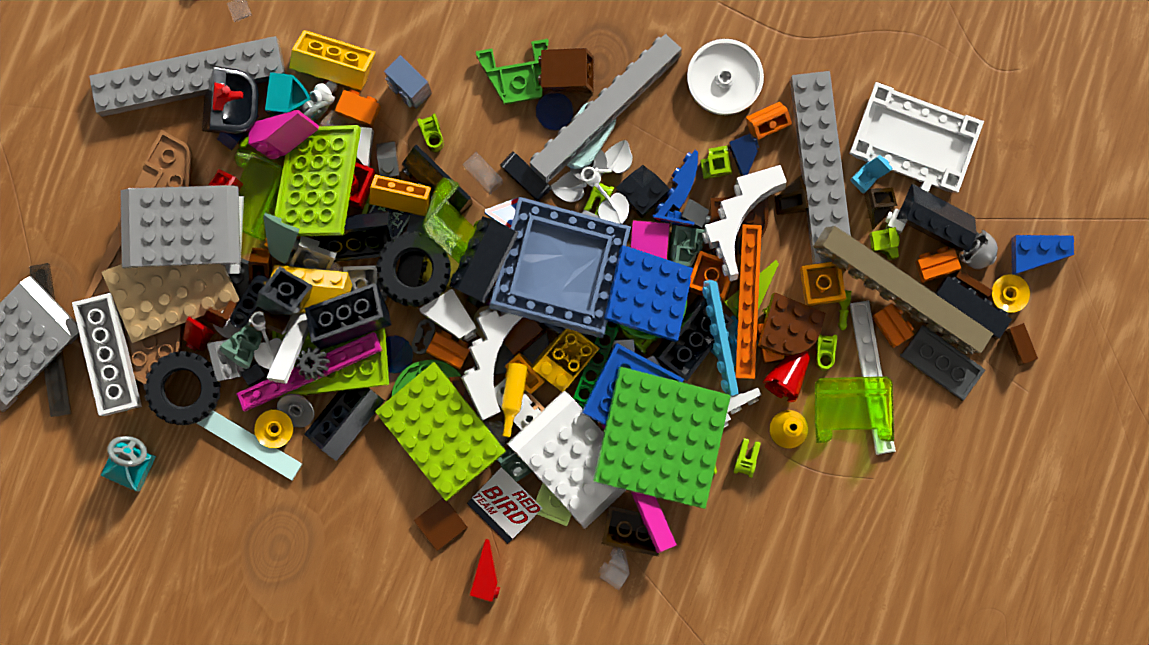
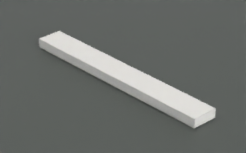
(868, 358)

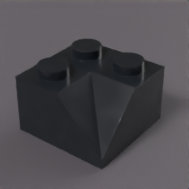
(643, 190)
(284, 293)

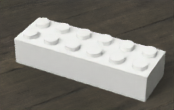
(106, 355)

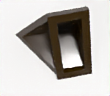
(793, 198)
(879, 203)
(277, 323)

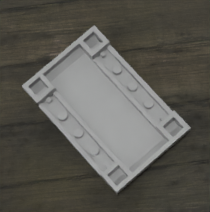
(180, 226)
(30, 337)

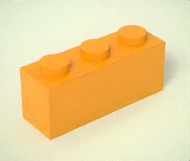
(400, 195)

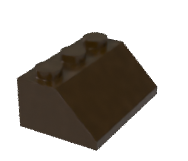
(627, 531)

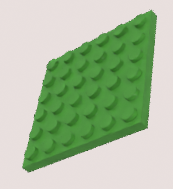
(662, 438)

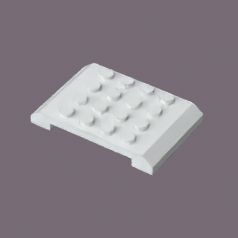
(917, 138)
(564, 453)

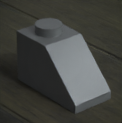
(388, 160)
(696, 213)

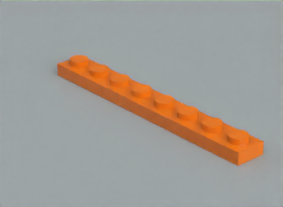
(748, 301)

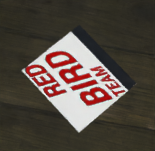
(504, 505)

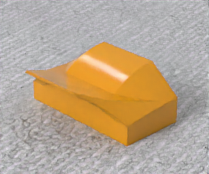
(533, 379)

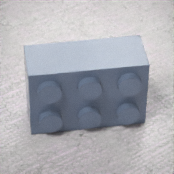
(408, 82)

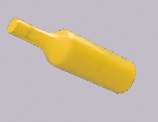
(513, 394)

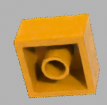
(822, 284)

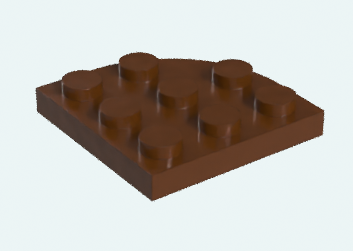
(756, 216)
(790, 326)

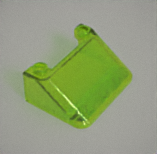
(260, 190)
(446, 224)
(854, 405)

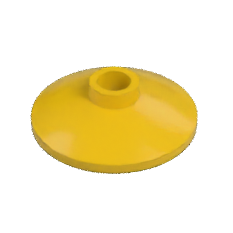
(1019, 289)
(266, 422)

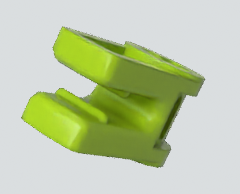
(595, 193)
(742, 461)

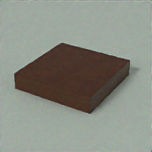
(440, 524)

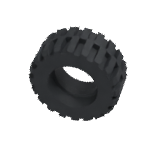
(387, 269)
(156, 388)

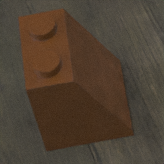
(566, 70)

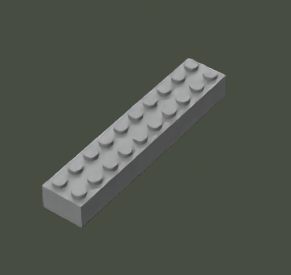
(181, 76)
(819, 155)

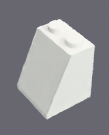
(450, 315)

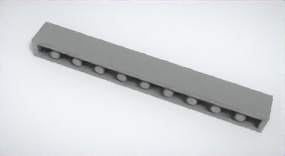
(605, 108)

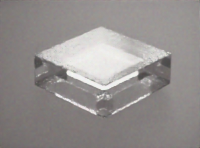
(239, 9)

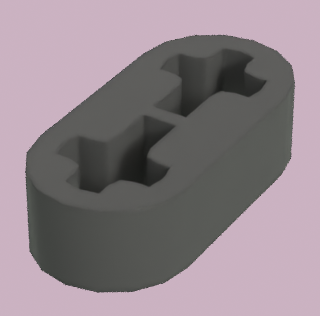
(419, 335)

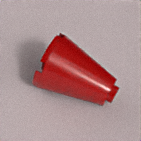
(788, 376)

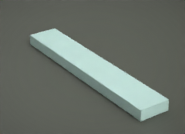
(249, 444)

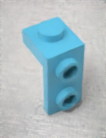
(870, 173)

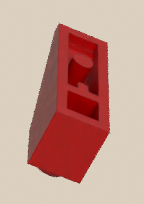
(196, 334)
(486, 579)

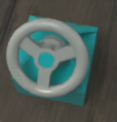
(288, 95)
(127, 463)

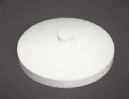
(725, 77)

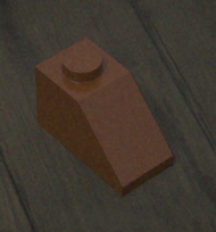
(259, 264)

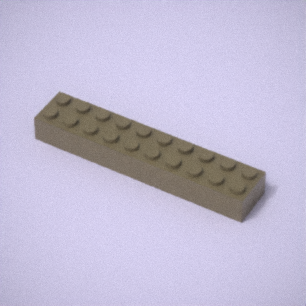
(902, 290)

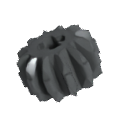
(307, 359)

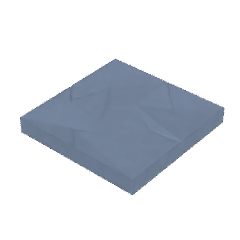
(559, 267)

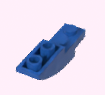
(683, 180)

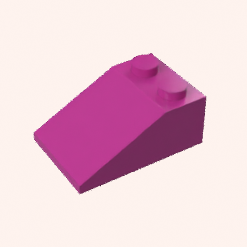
(281, 133)

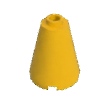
(781, 432)

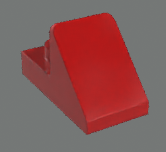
(223, 178)

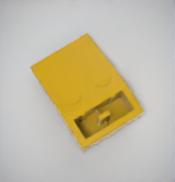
(564, 358)

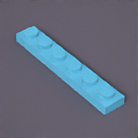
(721, 344)

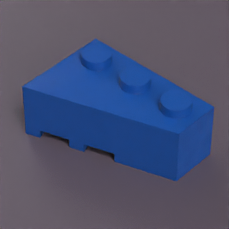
(1039, 250)

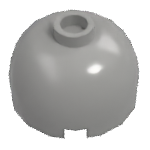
(982, 251)

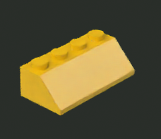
(331, 60)
(325, 283)

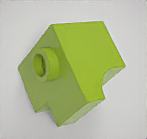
(717, 163)
(885, 241)

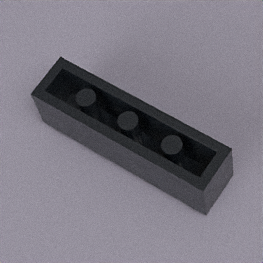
(413, 263)
(973, 306)

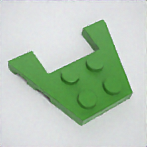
(516, 81)

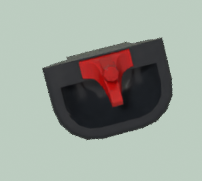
(230, 102)

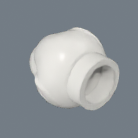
(324, 92)

